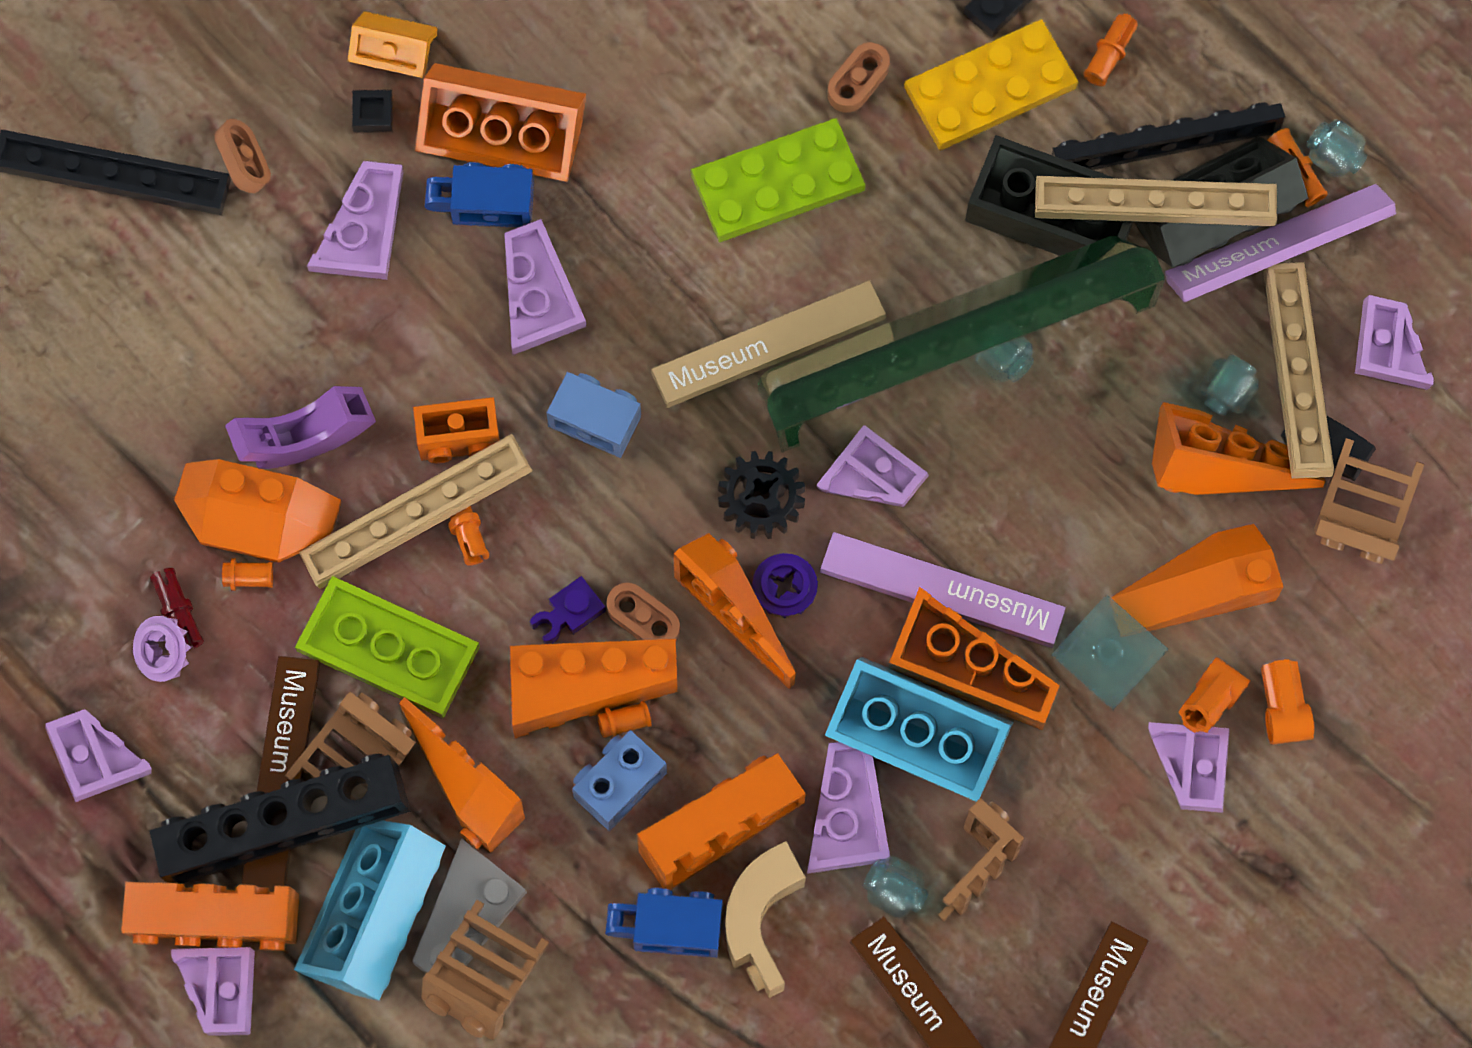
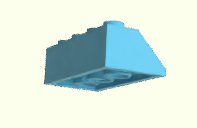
(918, 728)
(370, 908)

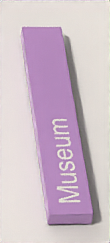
(1280, 242)
(968, 596)

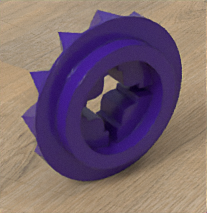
(779, 568)

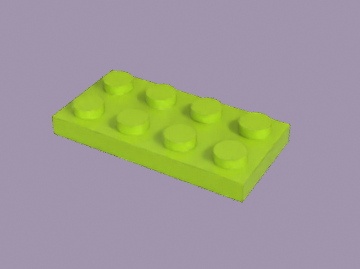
(777, 180)
(387, 647)

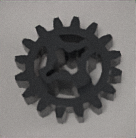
(754, 480)

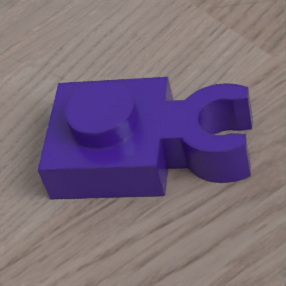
(573, 607)

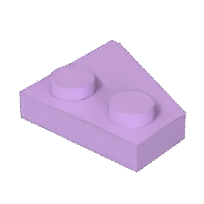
(1389, 345)
(873, 472)
(92, 756)
(1193, 764)
(219, 986)

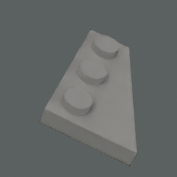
(468, 880)

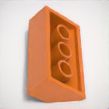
(499, 121)

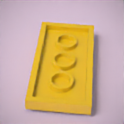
(990, 84)

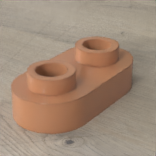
(856, 78)
(242, 156)
(646, 614)

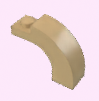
(756, 890)

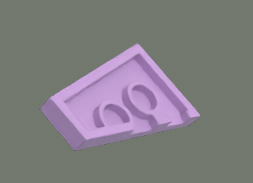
(364, 227)
(538, 289)
(849, 813)

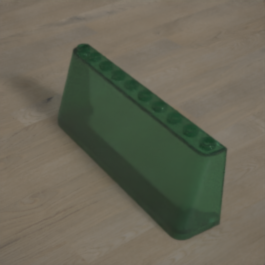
(957, 330)

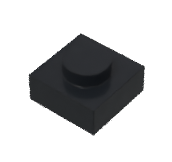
(372, 111)

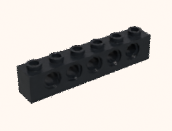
(382, 801)

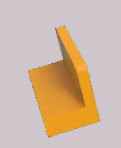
(391, 44)

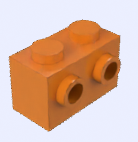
(455, 429)

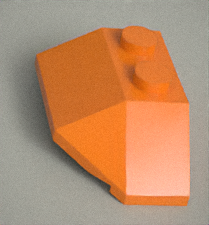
(254, 509)

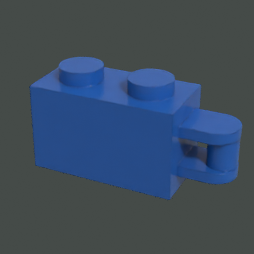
(484, 195)
(670, 923)

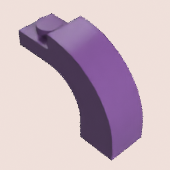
(303, 434)

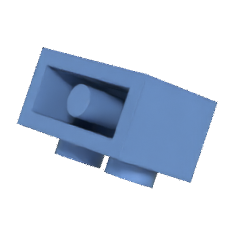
(594, 413)
(618, 779)

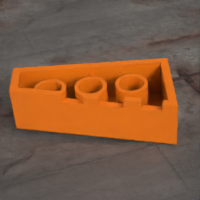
(970, 664)
(582, 679)
(719, 821)
(210, 914)

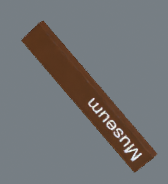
(284, 743)
(911, 988)
(1100, 989)

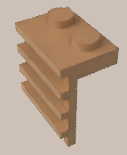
(1348, 526)
(363, 729)
(990, 829)
(465, 993)

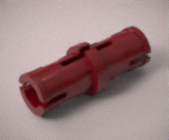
(176, 605)

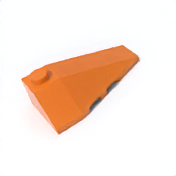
(1210, 459)
(1212, 578)
(717, 581)
(476, 795)

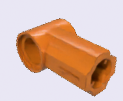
(1215, 692)
(1287, 714)

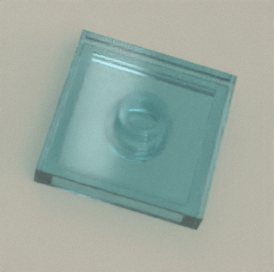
(1109, 652)

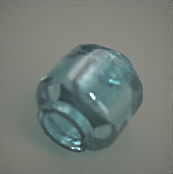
(1337, 148)
(1008, 360)
(1229, 385)
(895, 886)

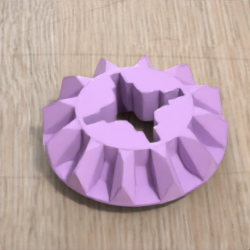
(148, 653)

